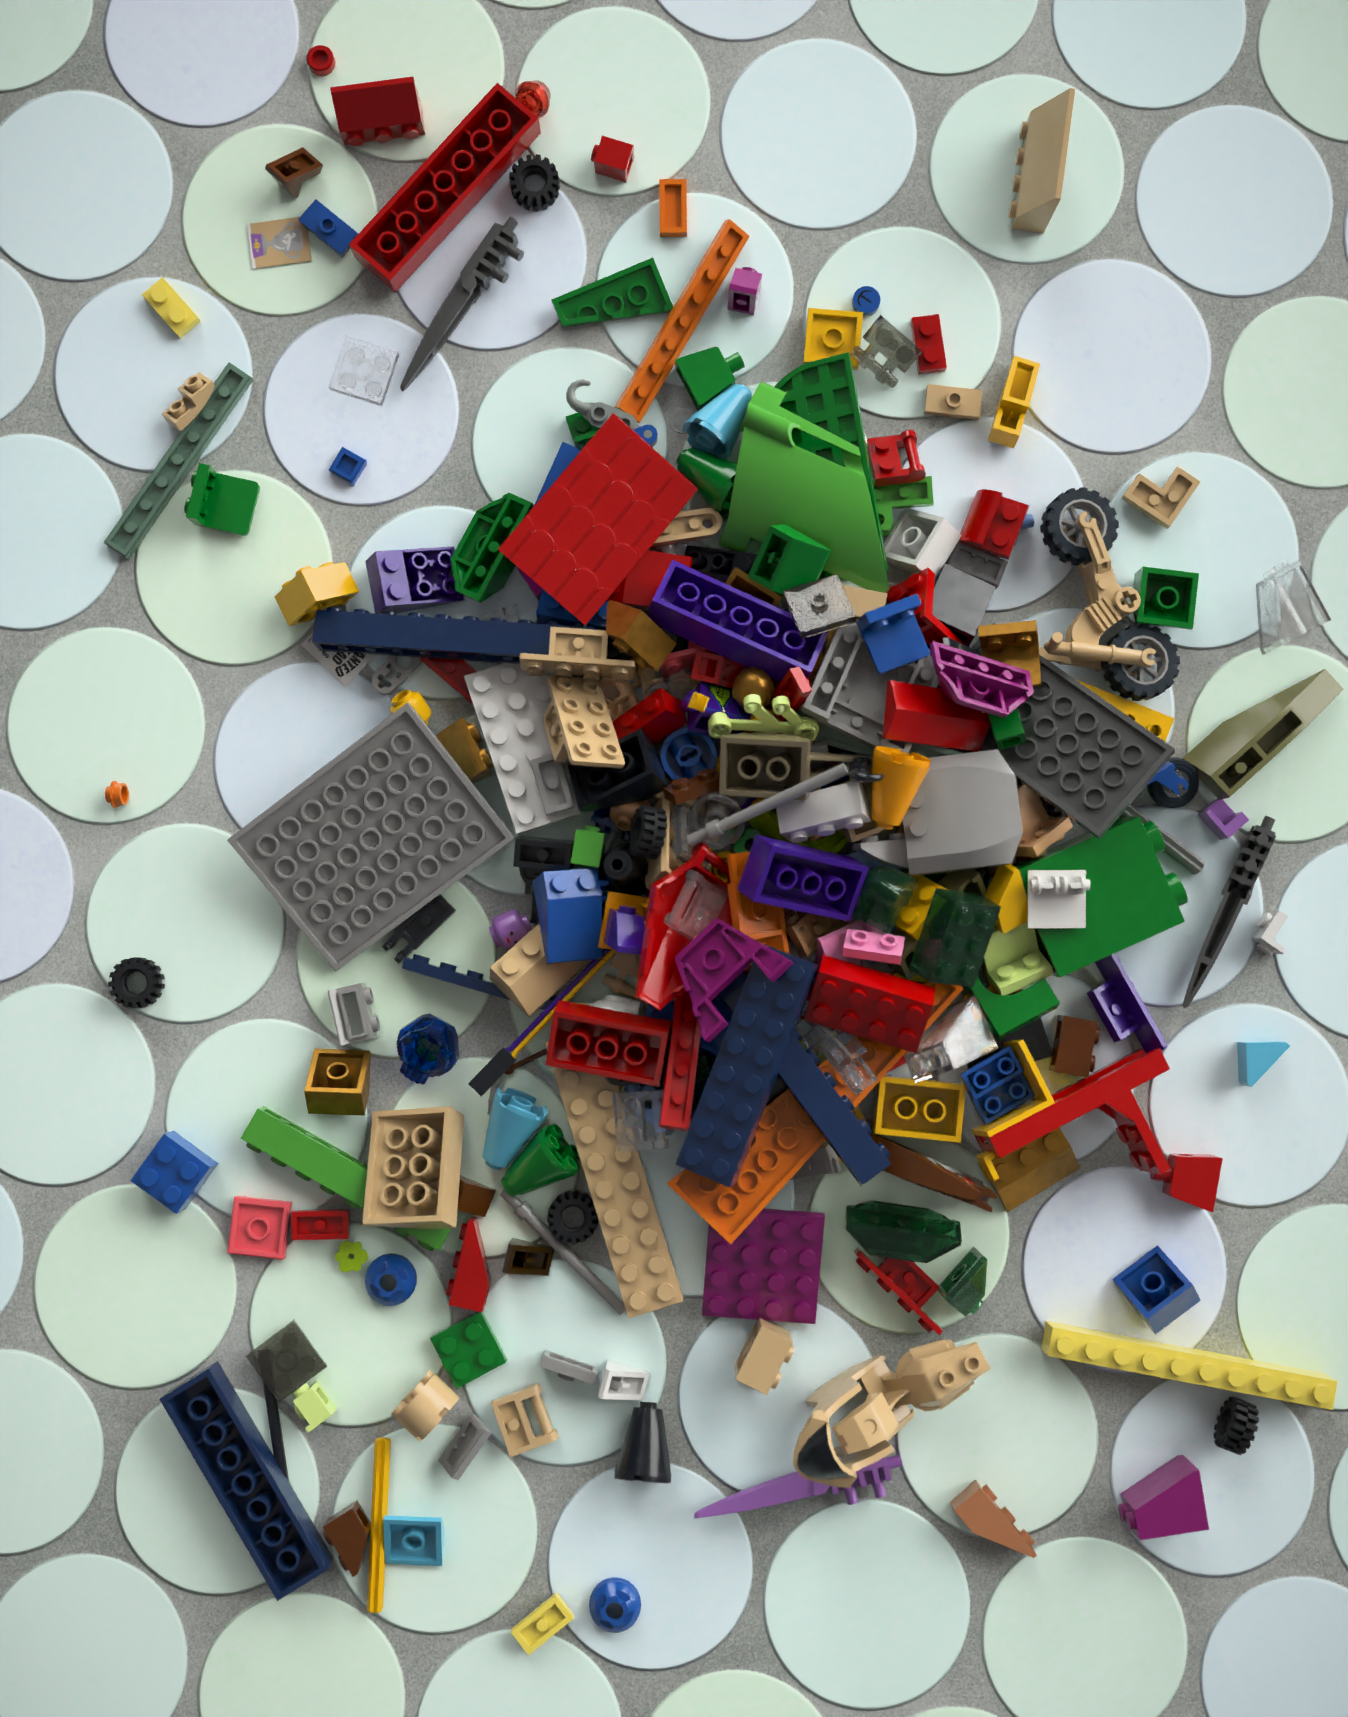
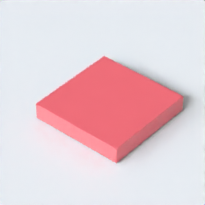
(259, 1227)

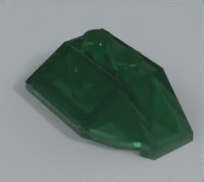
(902, 1231)

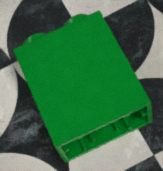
(1126, 896)

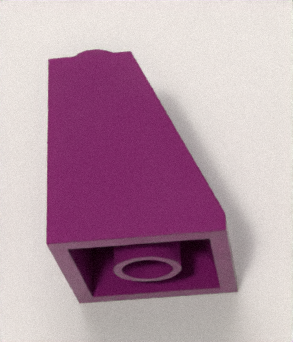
(1165, 1502)

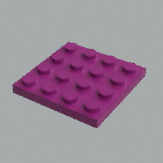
(767, 1269)

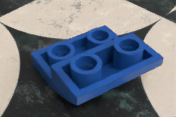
(996, 1085)

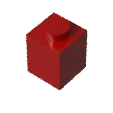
(613, 158)

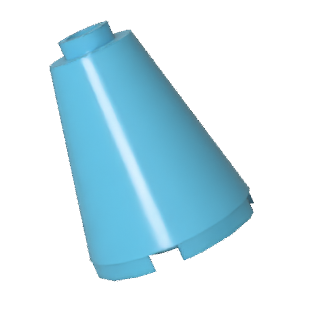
(719, 422)
(510, 1126)

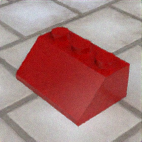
(378, 111)

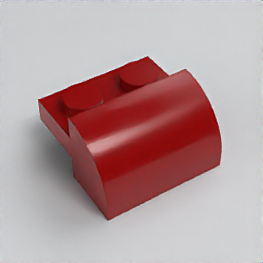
(993, 523)

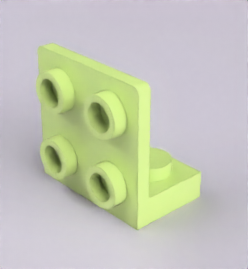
(1015, 960)

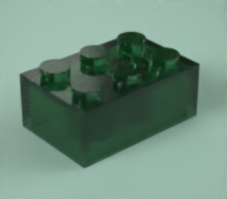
(954, 937)

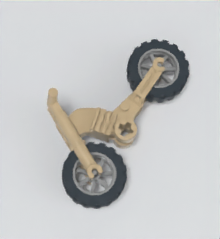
(1087, 546)

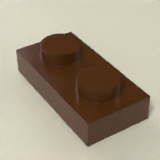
(697, 786)

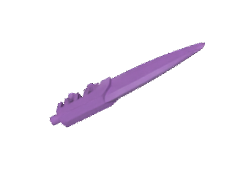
(796, 1487)

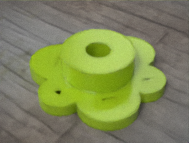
(343, 1256)

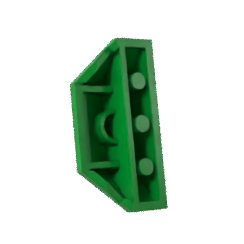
(477, 563)

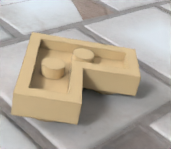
(1165, 502)

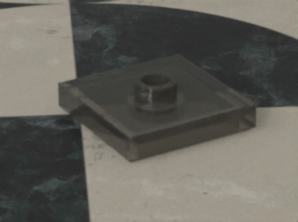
(819, 606)

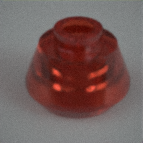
(534, 96)

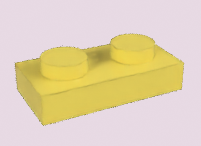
(171, 307)
(542, 1623)

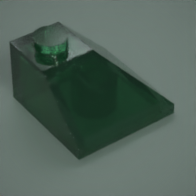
(966, 1283)

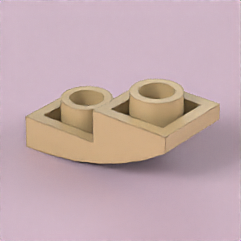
(195, 395)

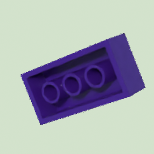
(802, 878)

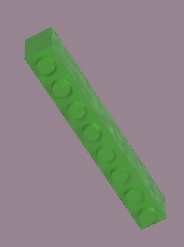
(322, 1162)

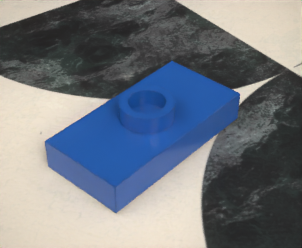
(328, 227)

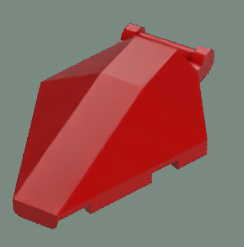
(658, 973)

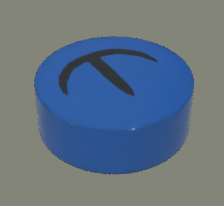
(866, 300)

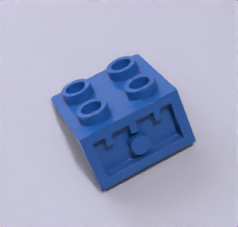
(893, 634)

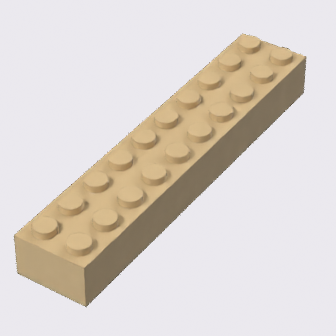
(619, 1196)

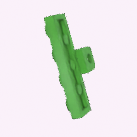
(901, 496)

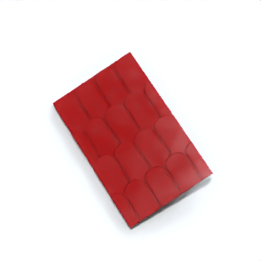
(598, 519)

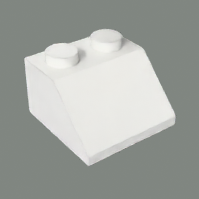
(920, 542)

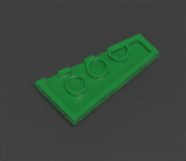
(619, 296)

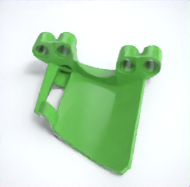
(800, 489)

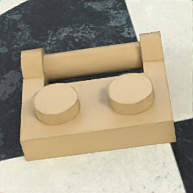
(515, 1422)

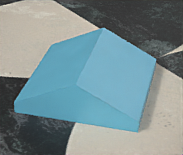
(413, 1540)

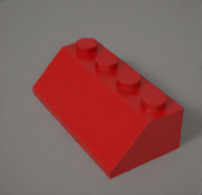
(608, 1043)

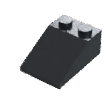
(610, 787)

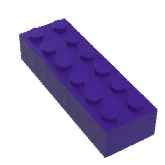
(732, 623)

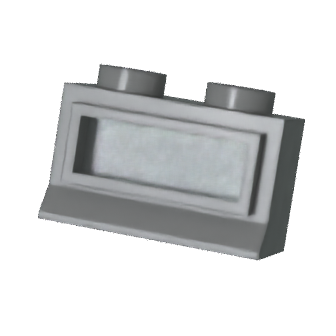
(353, 1013)

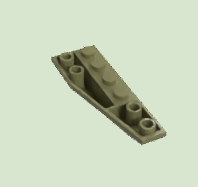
(1258, 734)

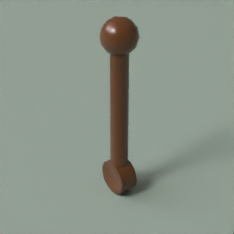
(520, 1063)

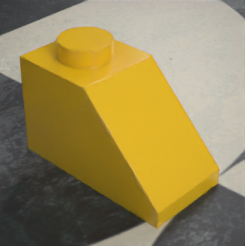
(1009, 893)

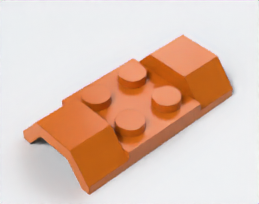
(757, 920)

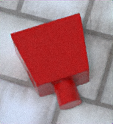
(1192, 1179)

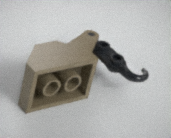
(775, 762)

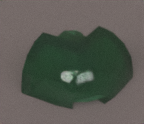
(883, 897)

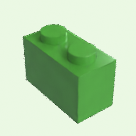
(588, 848)

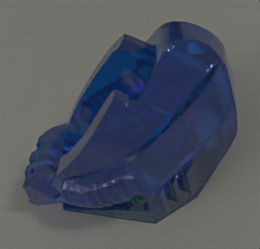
(427, 1048)

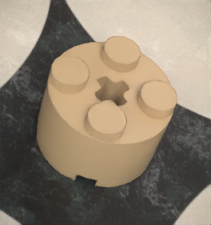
(425, 1405)

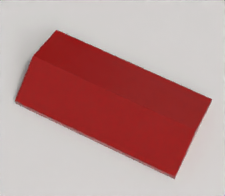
(931, 718)

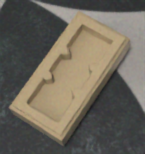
(953, 401)

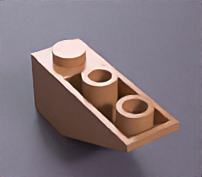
(984, 1518)

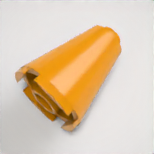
(901, 781)

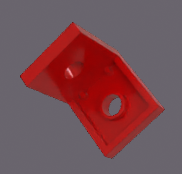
(923, 585)

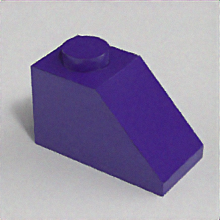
(625, 930)

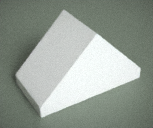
(623, 1382)

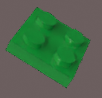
(468, 1349)

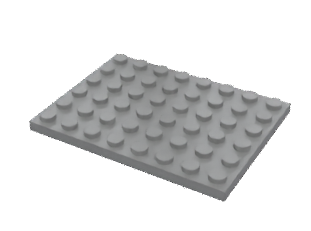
(371, 837)

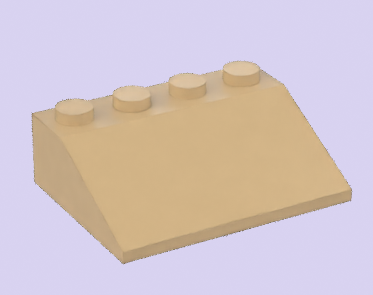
(1041, 163)
(414, 1168)

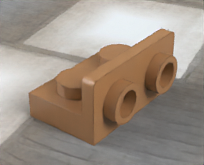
(807, 928)

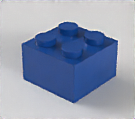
(174, 1172)

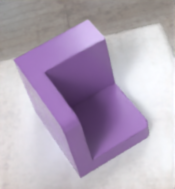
(1222, 819)

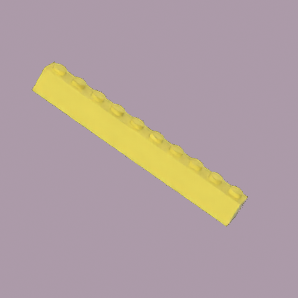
(1189, 1365)

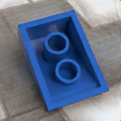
(569, 914)

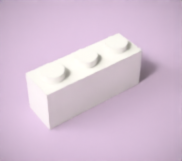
(824, 812)

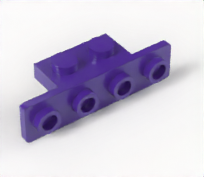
(1122, 1007)

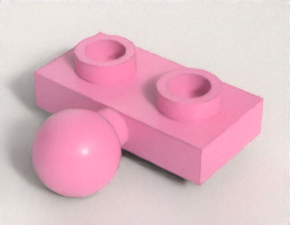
(873, 945)

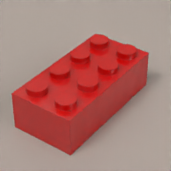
(870, 1004)

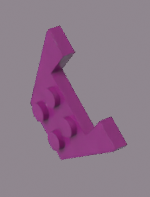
(714, 962)

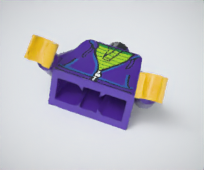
(707, 700)

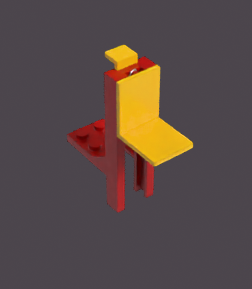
(1104, 1089)

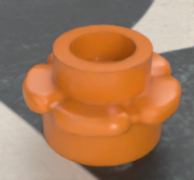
(117, 794)

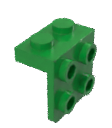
(221, 501)

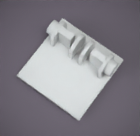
(1057, 898)

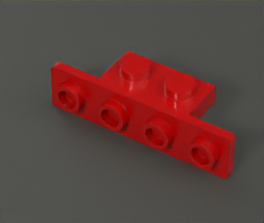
(907, 1282)

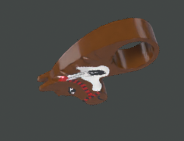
(934, 1175)

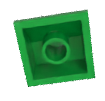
(1166, 597)

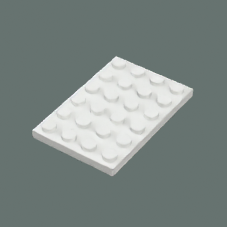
(511, 721)

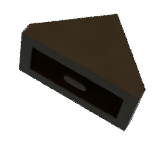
(527, 1258)

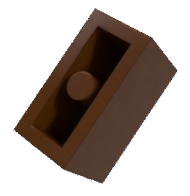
(1074, 1046)

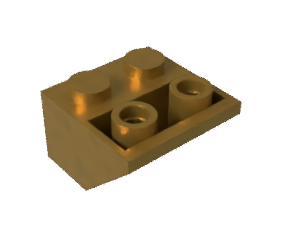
(462, 744)

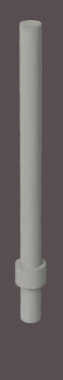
(716, 828)
(524, 1211)

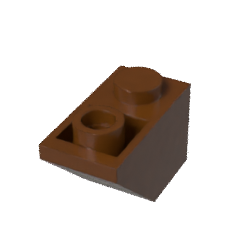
(350, 1535)

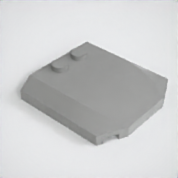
(853, 695)
(963, 815)

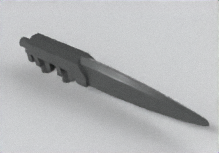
(477, 272)
(1236, 893)

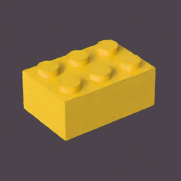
(919, 1109)

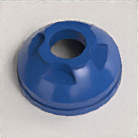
(396, 1266)
(615, 1591)

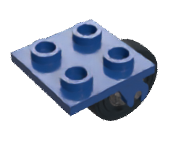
(1174, 784)

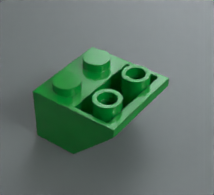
(788, 559)

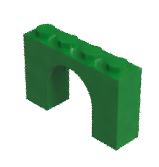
(1012, 1012)

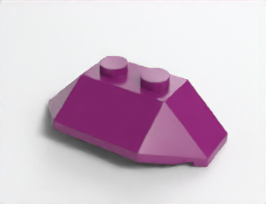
(980, 680)

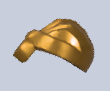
(753, 681)

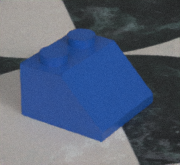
(1157, 1289)

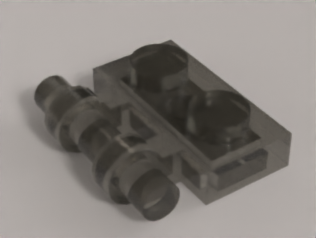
(891, 344)

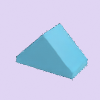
(1257, 1058)

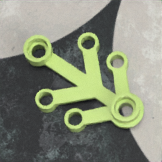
(804, 727)

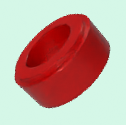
(321, 60)

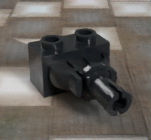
(540, 855)

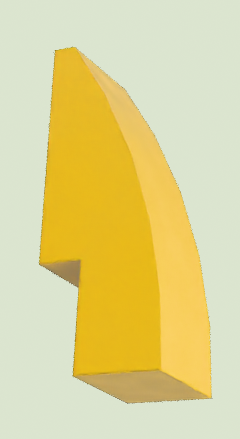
(1014, 402)

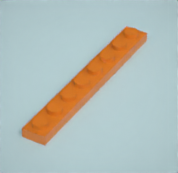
(682, 320)

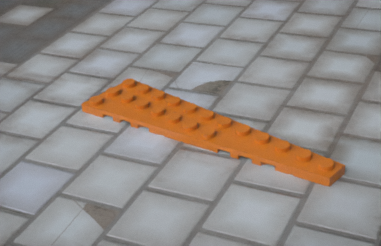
(784, 1143)

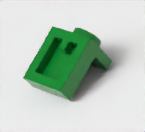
(580, 430)

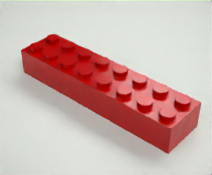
(446, 187)

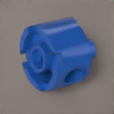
(687, 754)

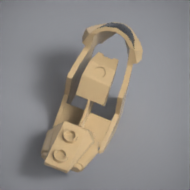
(924, 1377)

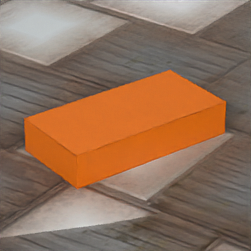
(673, 207)

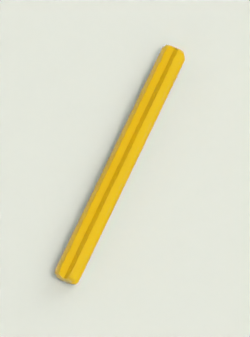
(379, 1508)

